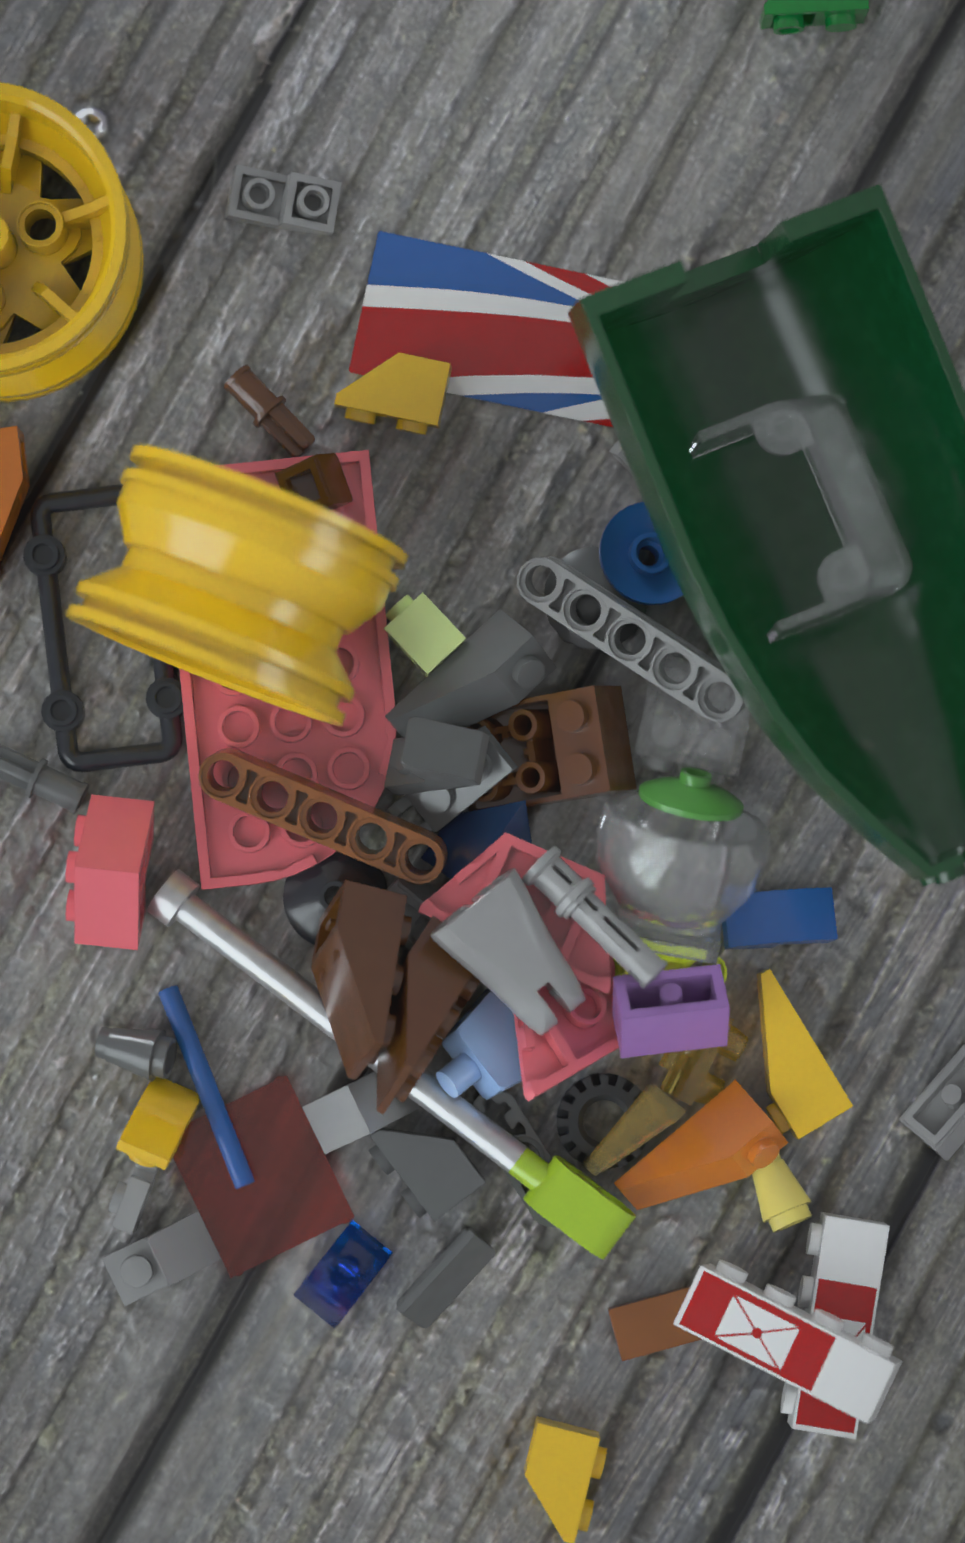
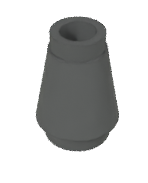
(140, 1051)

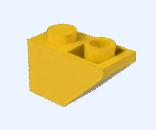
(399, 389)
(560, 1470)

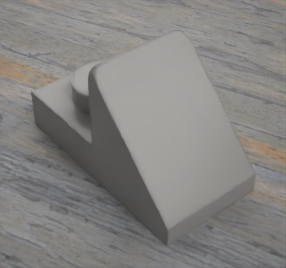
(161, 1258)

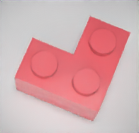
(110, 871)

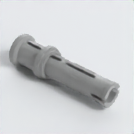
(576, 900)

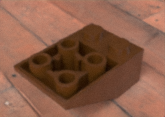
(564, 747)
(359, 969)
(425, 1010)

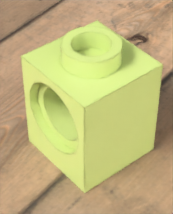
(422, 632)

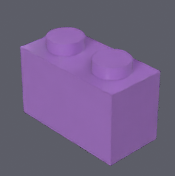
(673, 1013)

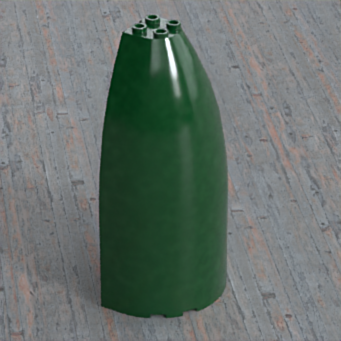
(837, 310)

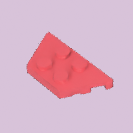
(579, 949)
(571, 1044)

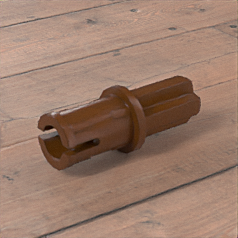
(269, 412)

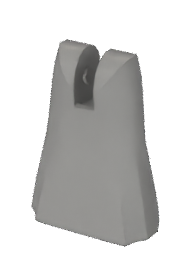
(511, 951)

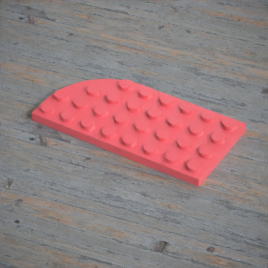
(347, 758)

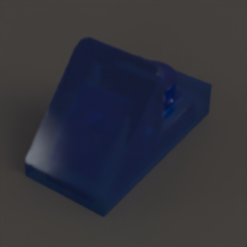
(343, 1274)

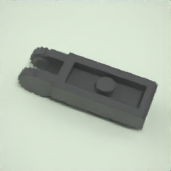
(443, 806)

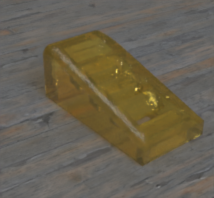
(642, 1121)

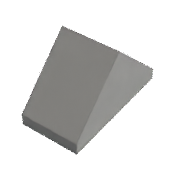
(352, 1113)

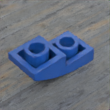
(782, 918)

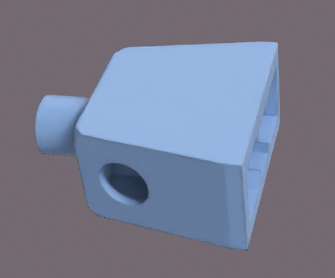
(482, 1050)

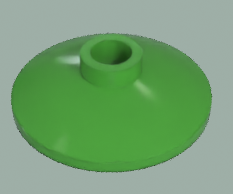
(691, 796)

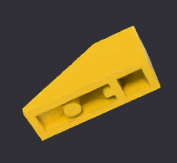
(796, 1073)

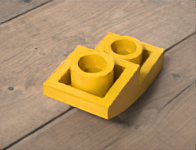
(158, 1123)

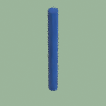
(206, 1087)

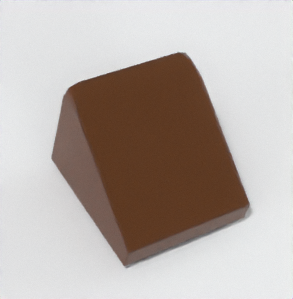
(317, 481)

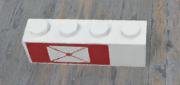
(847, 1285)
(788, 1341)

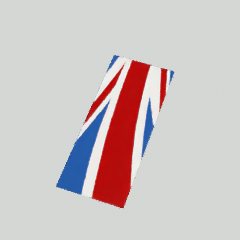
(487, 316)

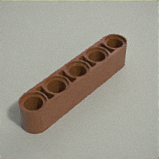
(297, 815)

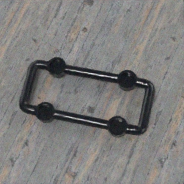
(63, 709)

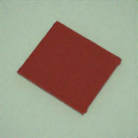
(293, 1184)

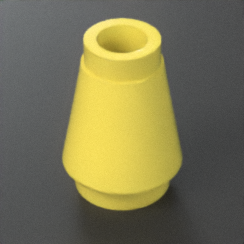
(780, 1196)

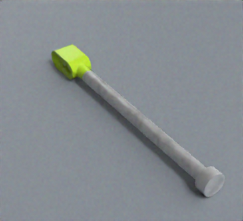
(555, 1188)

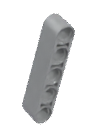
(606, 636)

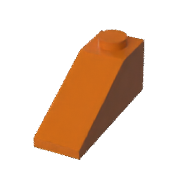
(712, 1148)

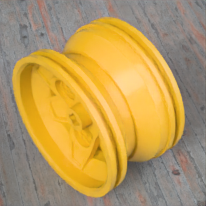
(34, 285)
(238, 582)

